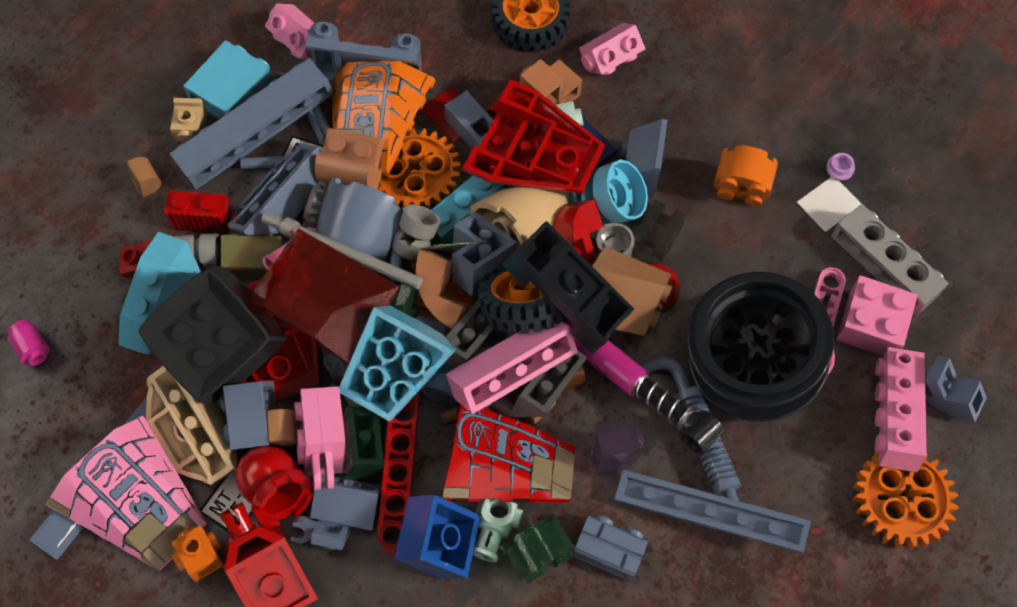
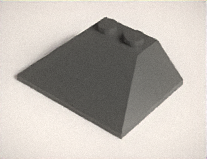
(532, 399)

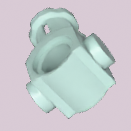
(494, 527)

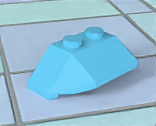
(159, 274)

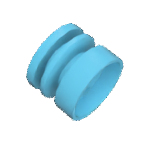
(617, 192)

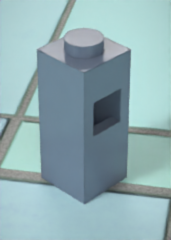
(468, 119)

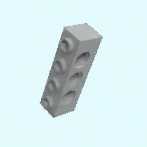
(871, 254)

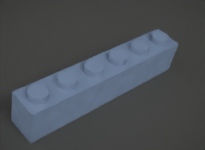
(252, 123)

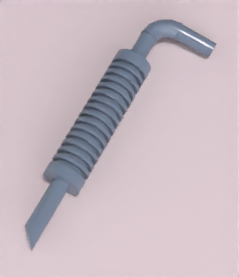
(715, 458)

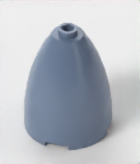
(359, 218)

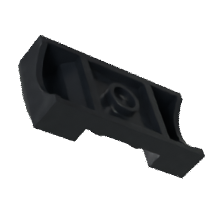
(570, 286)

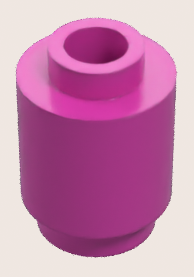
(27, 343)

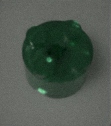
(538, 548)

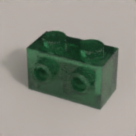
(362, 444)

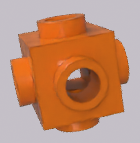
(197, 552)

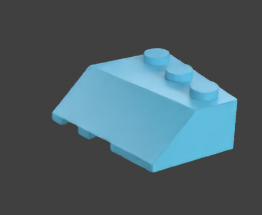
(393, 361)

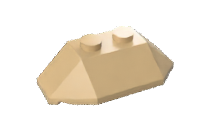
(188, 430)

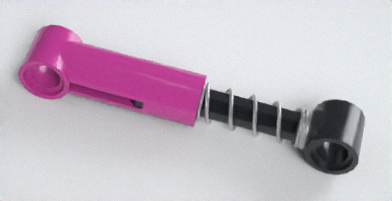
(696, 429)

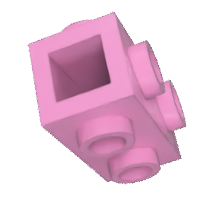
(290, 28)
(612, 49)

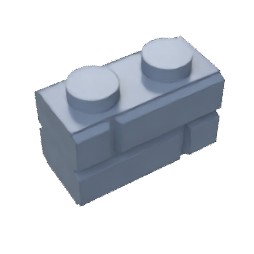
(610, 547)

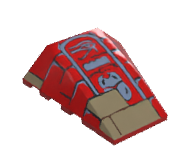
(506, 461)

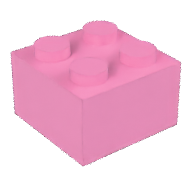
(876, 316)

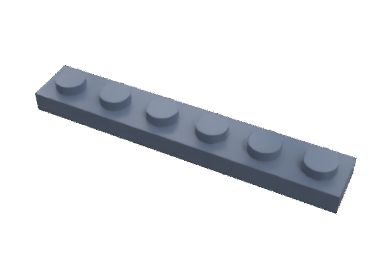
(713, 511)

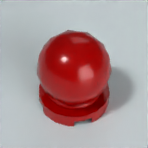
(272, 484)

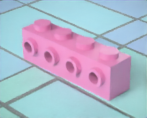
(509, 365)
(901, 410)

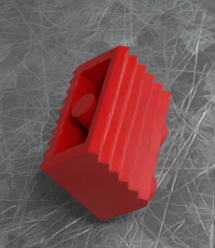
(198, 211)

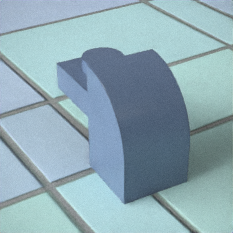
(952, 393)

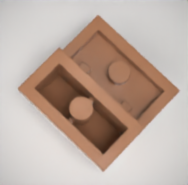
(349, 158)

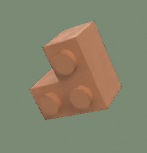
(553, 81)

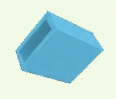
(228, 79)

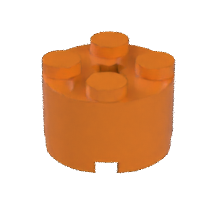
(745, 175)

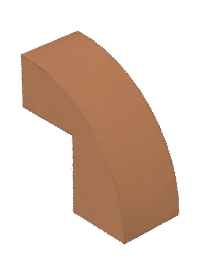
(436, 274)

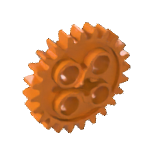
(417, 173)
(910, 524)

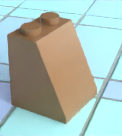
(638, 284)

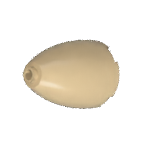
(521, 209)

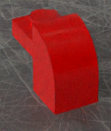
(576, 223)

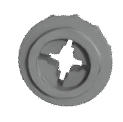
(314, 204)

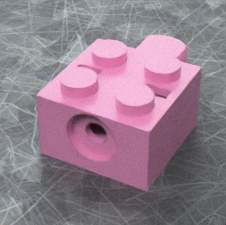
(320, 434)

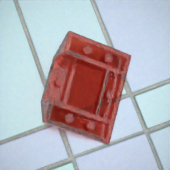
(322, 294)

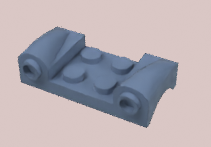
(332, 55)

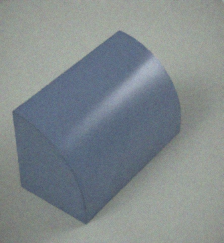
(349, 503)

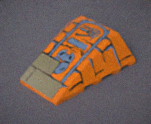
(379, 102)

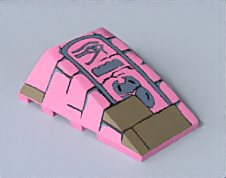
(129, 495)

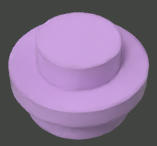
(840, 166)

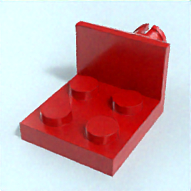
(262, 564)

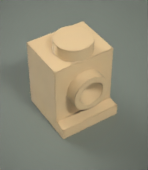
(188, 118)

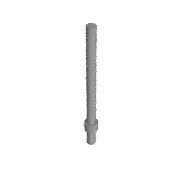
(289, 227)

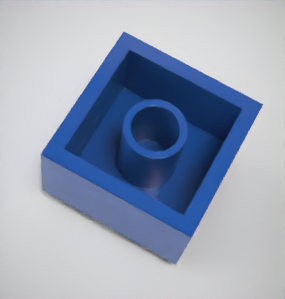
(437, 537)

